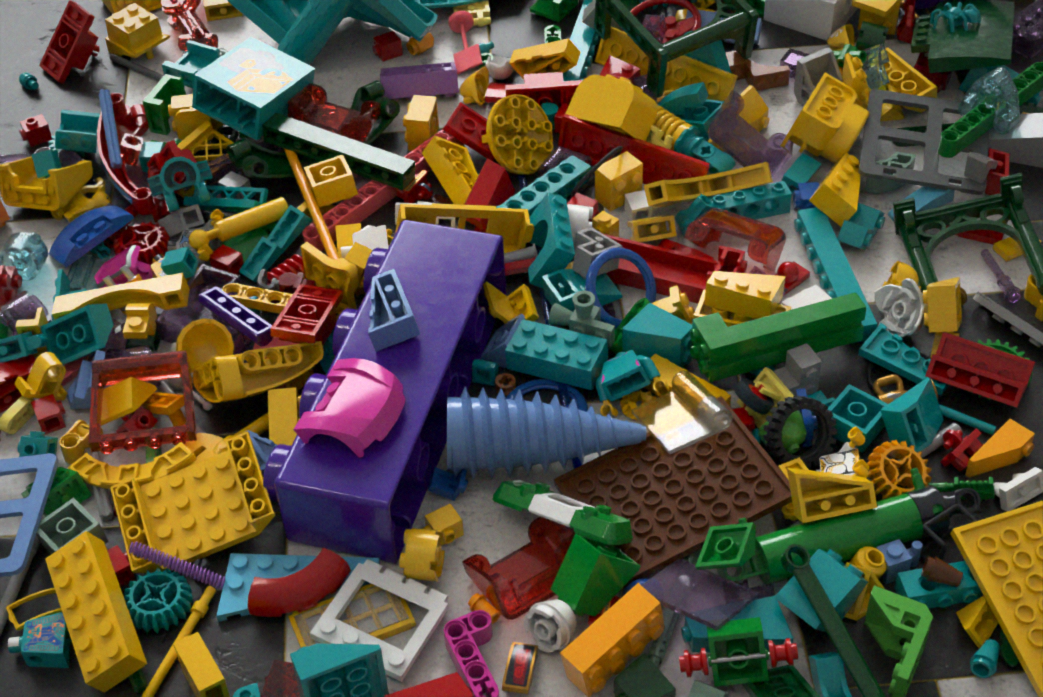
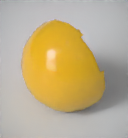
(204, 340)

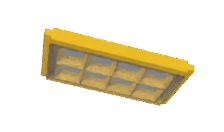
(370, 611)

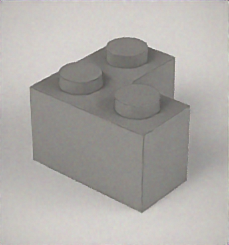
(587, 246)
(801, 370)

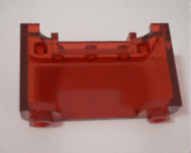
(312, 107)
(765, 239)
(525, 574)

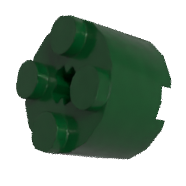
(871, 35)

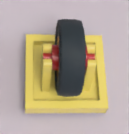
(761, 395)

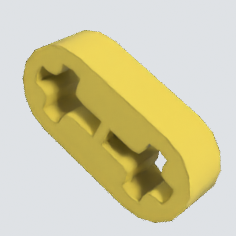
(16, 415)

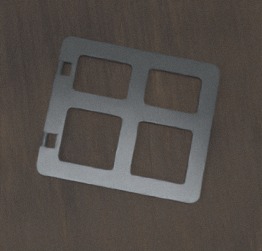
(929, 140)

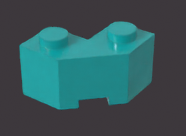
(861, 227)

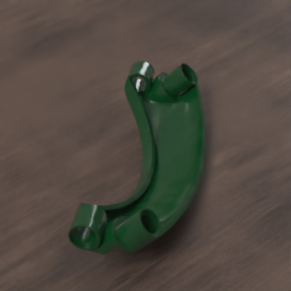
(276, 164)

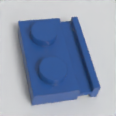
(810, 420)

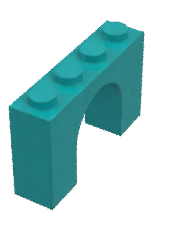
(553, 235)

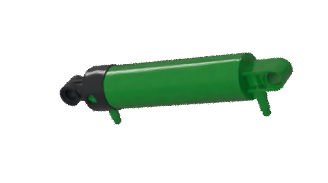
(893, 519)

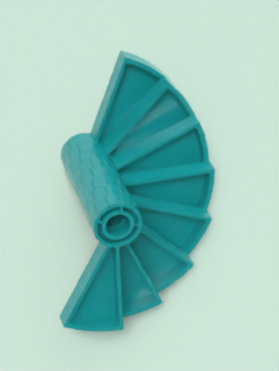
(306, 25)

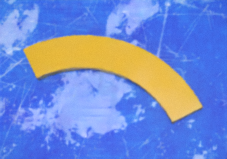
(104, 476)

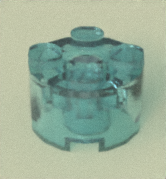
(26, 253)

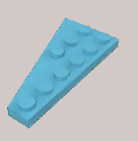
(244, 567)

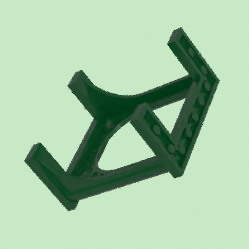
(738, 26)

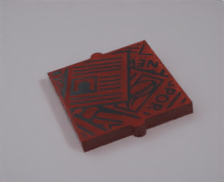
(281, 681)

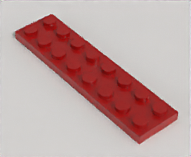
(657, 161)

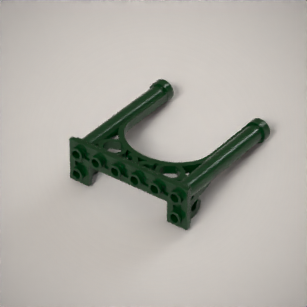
(962, 218)

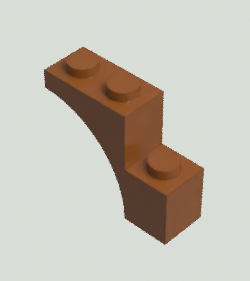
(756, 74)

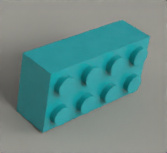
(556, 354)

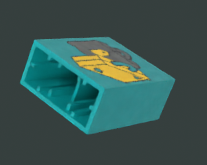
(249, 86)

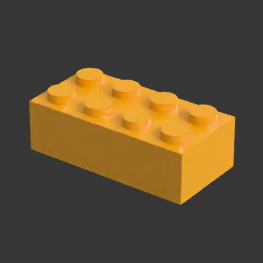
(613, 640)

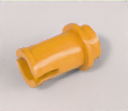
(479, 602)

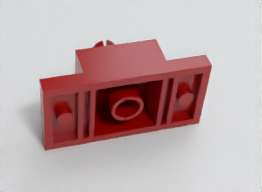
(70, 43)
(545, 88)
(308, 315)

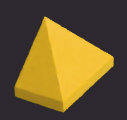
(978, 620)

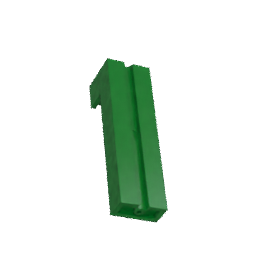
(765, 341)

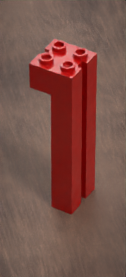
(675, 268)

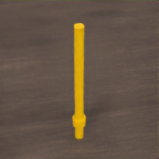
(197, 611)

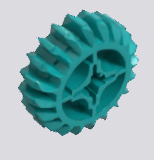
(158, 600)

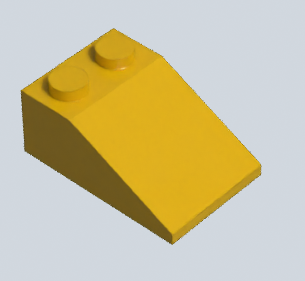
(943, 305)

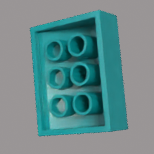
(340, 670)

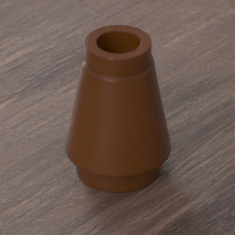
(941, 572)

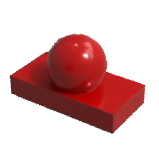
(794, 274)

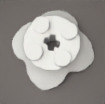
(901, 307)

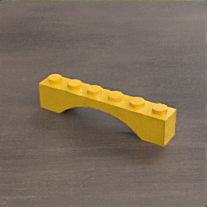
(163, 292)

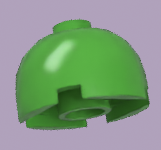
(792, 433)

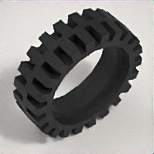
(777, 421)

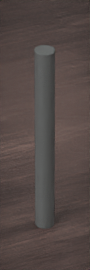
(136, 67)

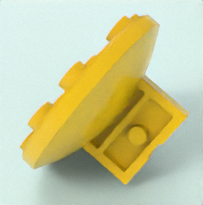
(518, 134)

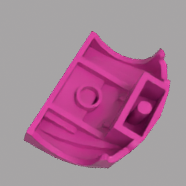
(357, 406)

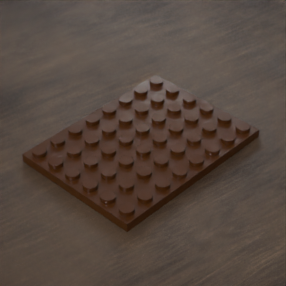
(680, 493)

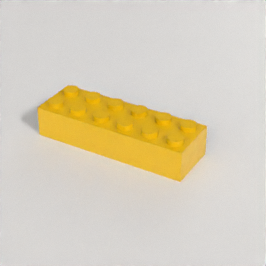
(95, 612)

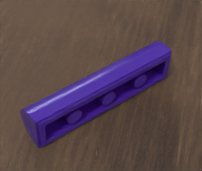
(237, 315)

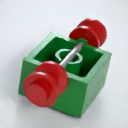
(738, 654)

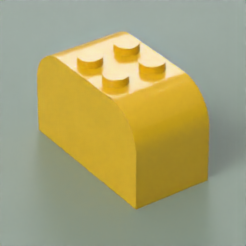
(614, 105)

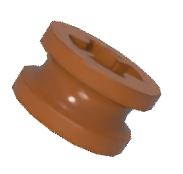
(505, 378)

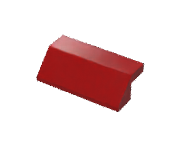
(490, 189)
(980, 369)

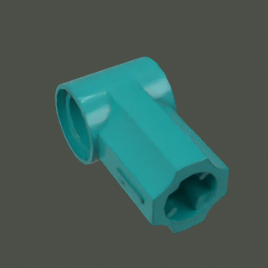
(696, 209)

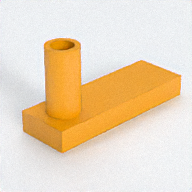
(168, 405)

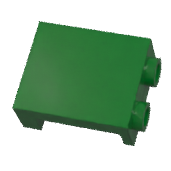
(157, 103)

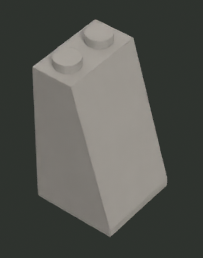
(1023, 141)

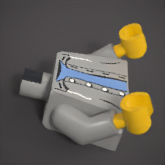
(204, 251)

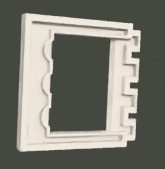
(396, 661)

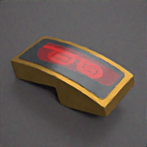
(520, 668)

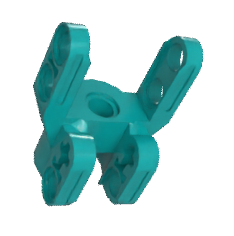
(195, 174)

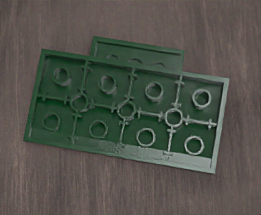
(981, 46)

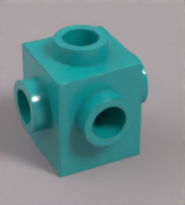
(37, 444)

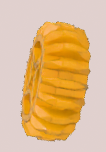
(885, 471)

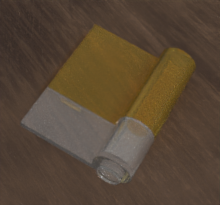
(684, 414)

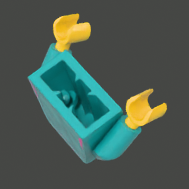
(625, 375)

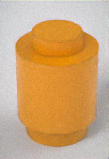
(416, 47)

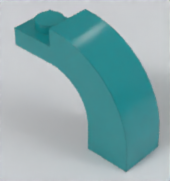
(829, 675)

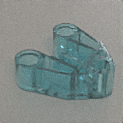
(999, 93)

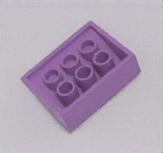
(420, 80)

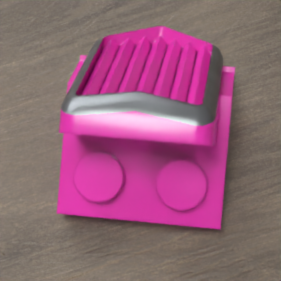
(112, 267)

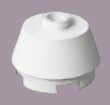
(551, 624)

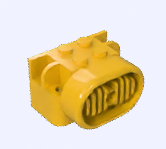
(828, 120)

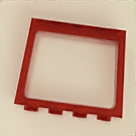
(144, 368)

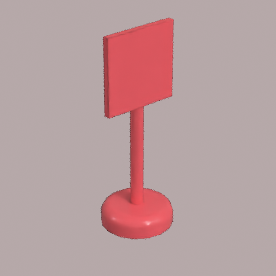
(469, 57)

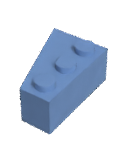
(390, 312)

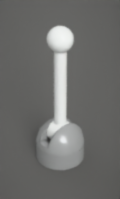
(177, 384)

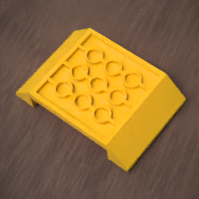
(196, 507)

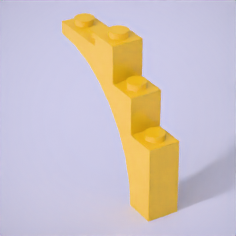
(671, 192)

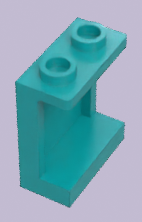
(194, 60)
(77, 131)

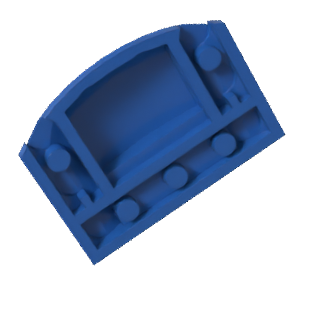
(87, 232)

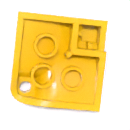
(331, 273)

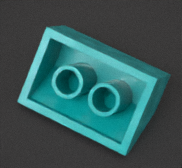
(78, 332)

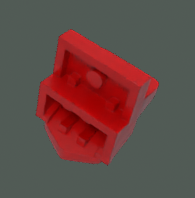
(169, 151)

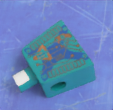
(44, 642)

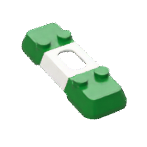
(588, 521)

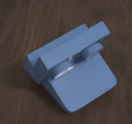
(80, 391)

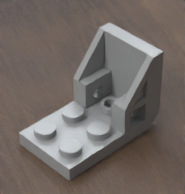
(810, 71)

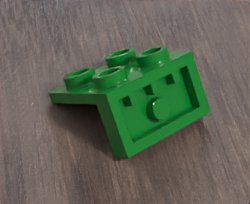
(553, 9)
(65, 486)

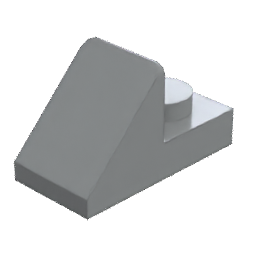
(978, 166)

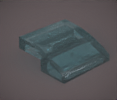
(874, 66)
(83, 272)

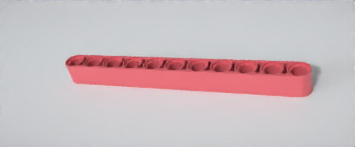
(369, 198)

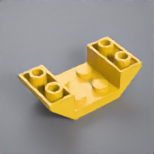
(856, 78)

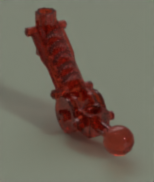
(185, 19)

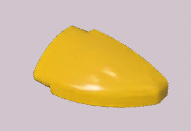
(232, 379)

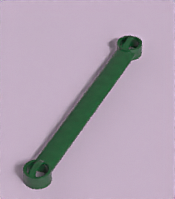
(831, 621)

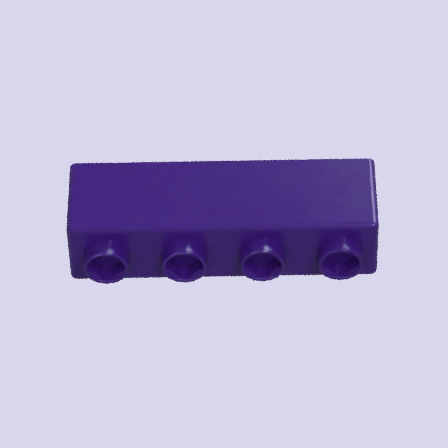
(368, 502)

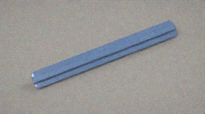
(110, 129)

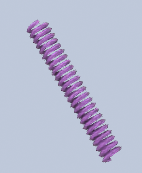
(180, 567)

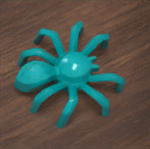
(956, 16)

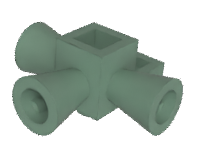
(584, 319)

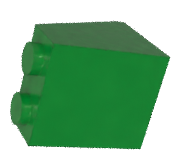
(592, 575)

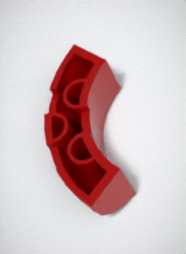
(299, 590)

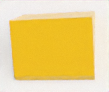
(124, 398)

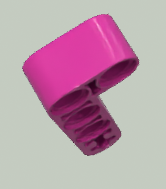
(467, 645)

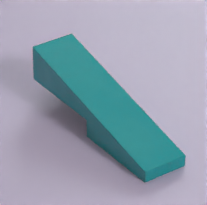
(280, 238)

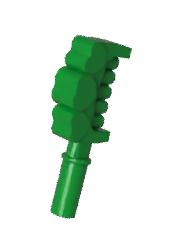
(985, 489)

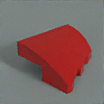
(906, 26)

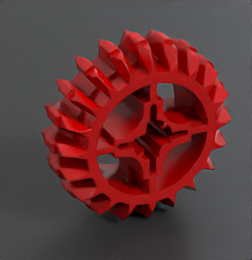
(149, 236)

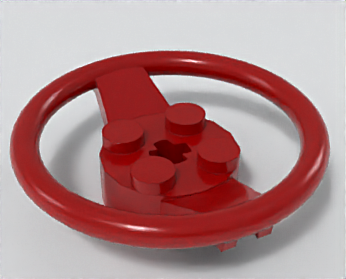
(673, 28)

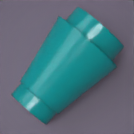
(985, 660)

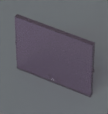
(699, 594)

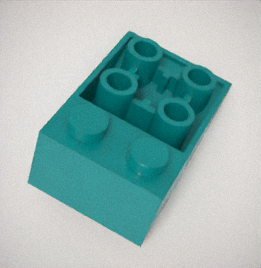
(564, 283)
(914, 416)

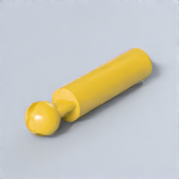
(240, 223)

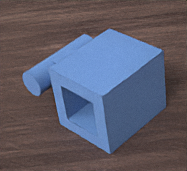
(899, 558)

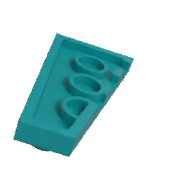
(897, 357)

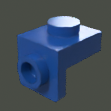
(446, 484)

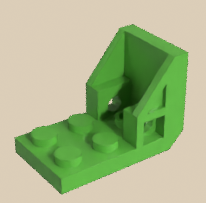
(897, 620)

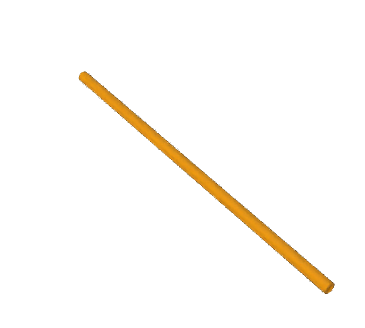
(312, 205)

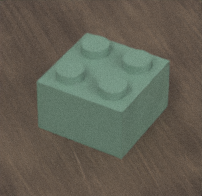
(67, 524)

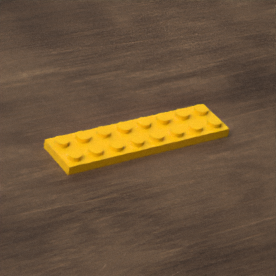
(679, 71)

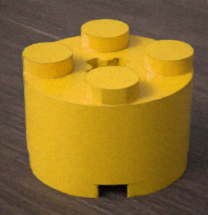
(423, 554)

